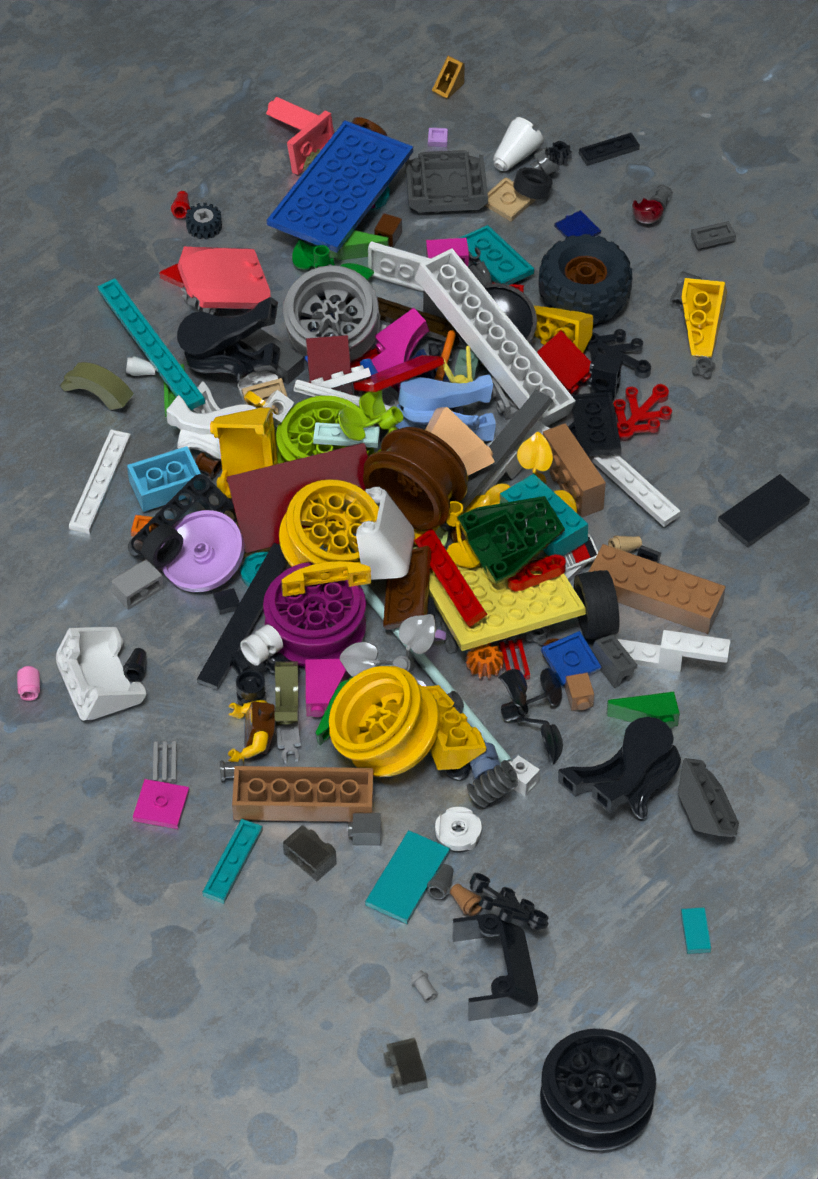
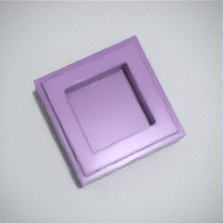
(438, 137)

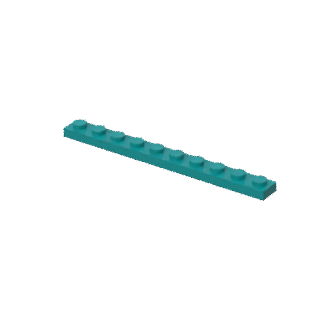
(151, 344)

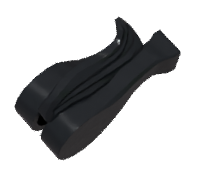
(215, 346)
(633, 773)

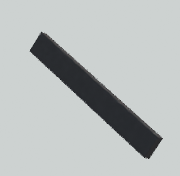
(242, 619)

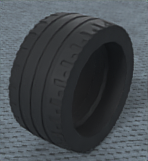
(601, 604)

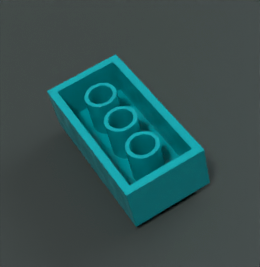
(575, 526)

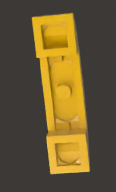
(325, 572)

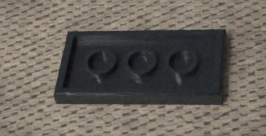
(596, 423)
(763, 510)

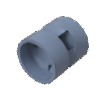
(485, 761)

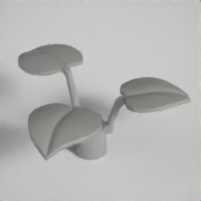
(416, 632)

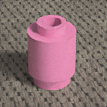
(28, 683)

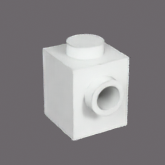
(527, 775)

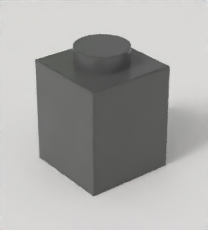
(365, 828)

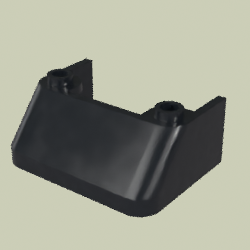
(510, 993)

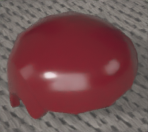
(647, 211)

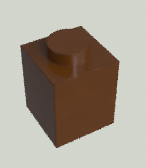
(389, 227)

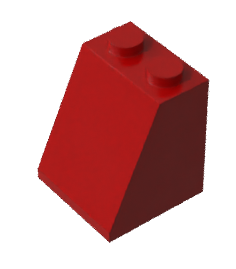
(565, 361)

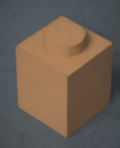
(579, 691)

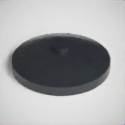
(515, 306)

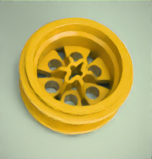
(330, 501)
(384, 720)

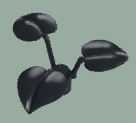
(518, 707)

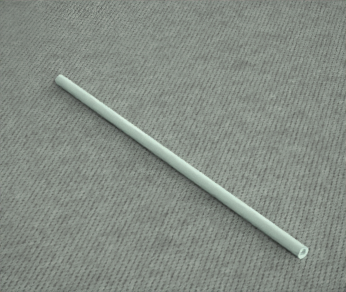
(436, 676)

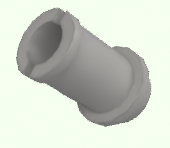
(424, 986)

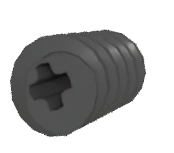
(493, 784)

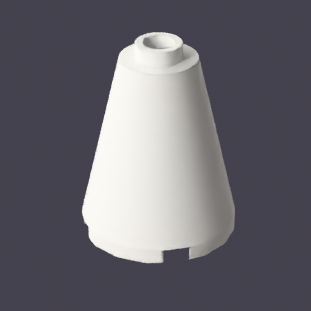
(517, 144)

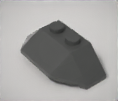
(706, 800)

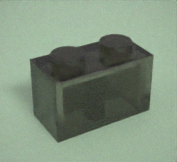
(310, 852)

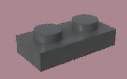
(713, 235)

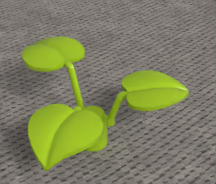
(373, 407)

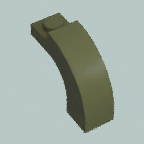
(100, 382)
(286, 692)

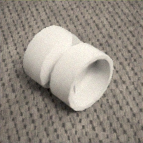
(261, 645)

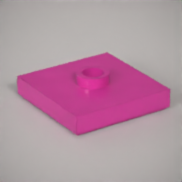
(161, 804)

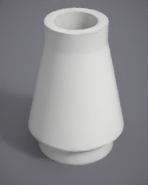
(139, 367)

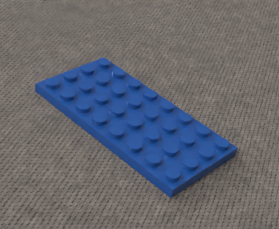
(340, 186)

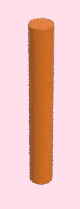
(445, 354)

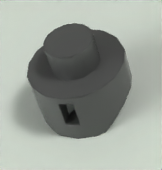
(543, 163)

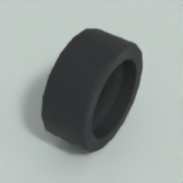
(532, 183)
(160, 535)

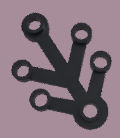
(597, 342)
(508, 902)

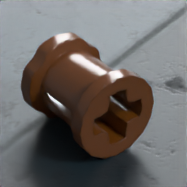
(208, 465)

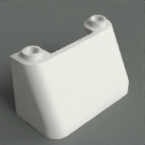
(388, 541)
(94, 672)

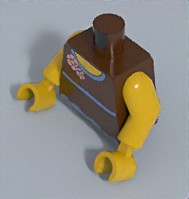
(258, 728)

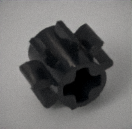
(559, 153)

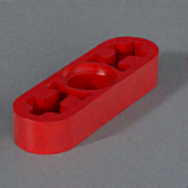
(550, 567)

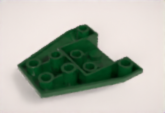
(509, 534)

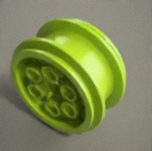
(297, 429)

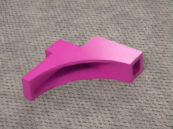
(398, 341)

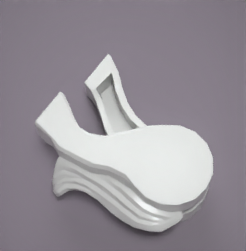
(196, 426)

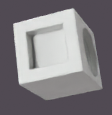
(283, 404)

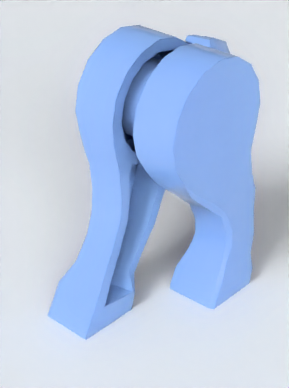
(422, 396)

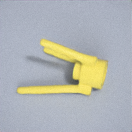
(460, 378)

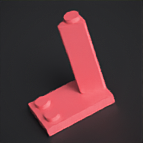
(314, 132)

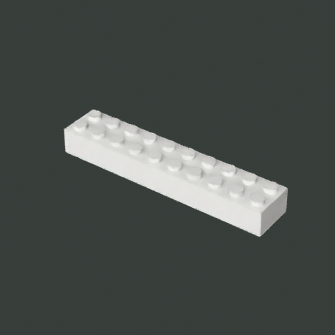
(491, 334)

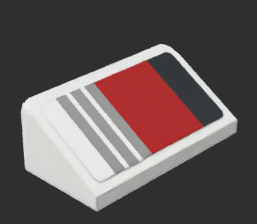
(581, 555)

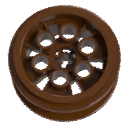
(418, 475)

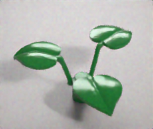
(308, 256)

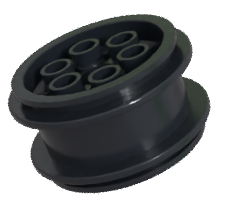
(605, 1054)

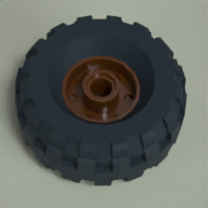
(586, 276)

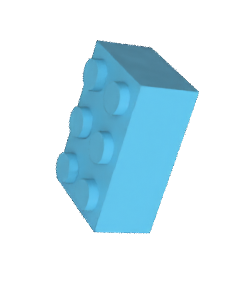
(162, 477)

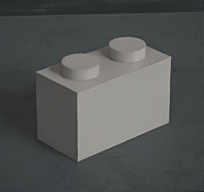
(137, 584)

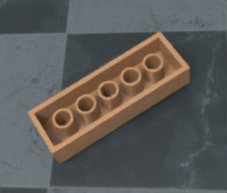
(661, 589)
(301, 793)

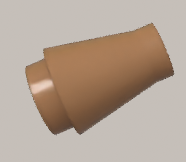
(466, 899)

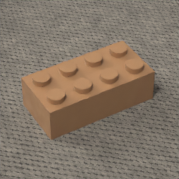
(575, 471)

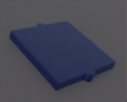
(576, 225)

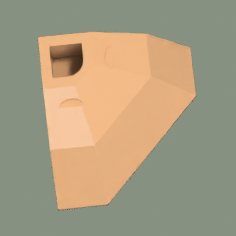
(461, 438)

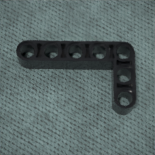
(178, 509)

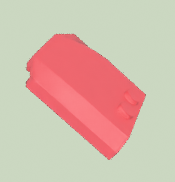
(223, 277)

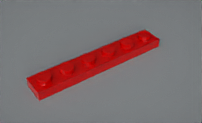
(452, 579)

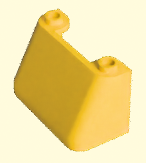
(245, 442)

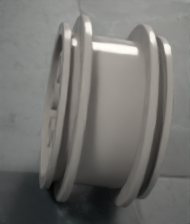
(337, 285)

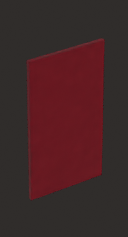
(265, 493)

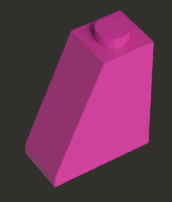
(321, 682)

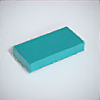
(695, 930)

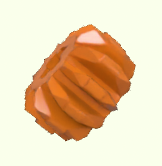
(484, 661)

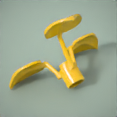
(534, 454)
(460, 551)

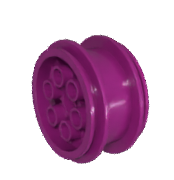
(343, 610)

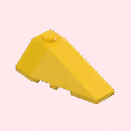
(574, 324)

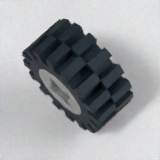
(203, 221)

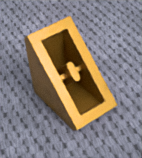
(450, 77)

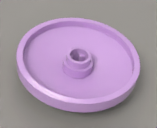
(209, 552)

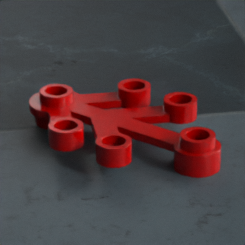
(628, 427)

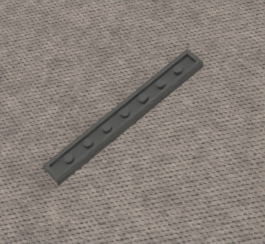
(506, 443)

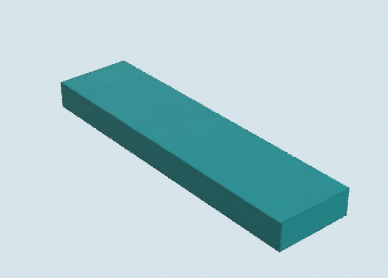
(232, 861)

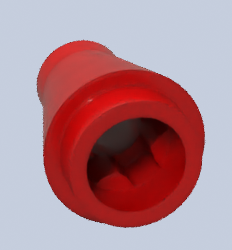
(180, 205)

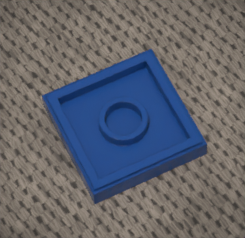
(570, 657)

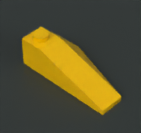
(703, 313)
(456, 739)

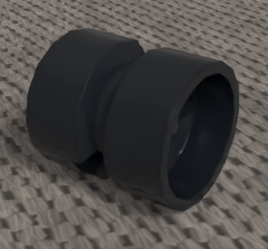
(250, 687)

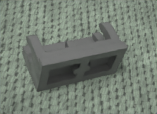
(614, 660)

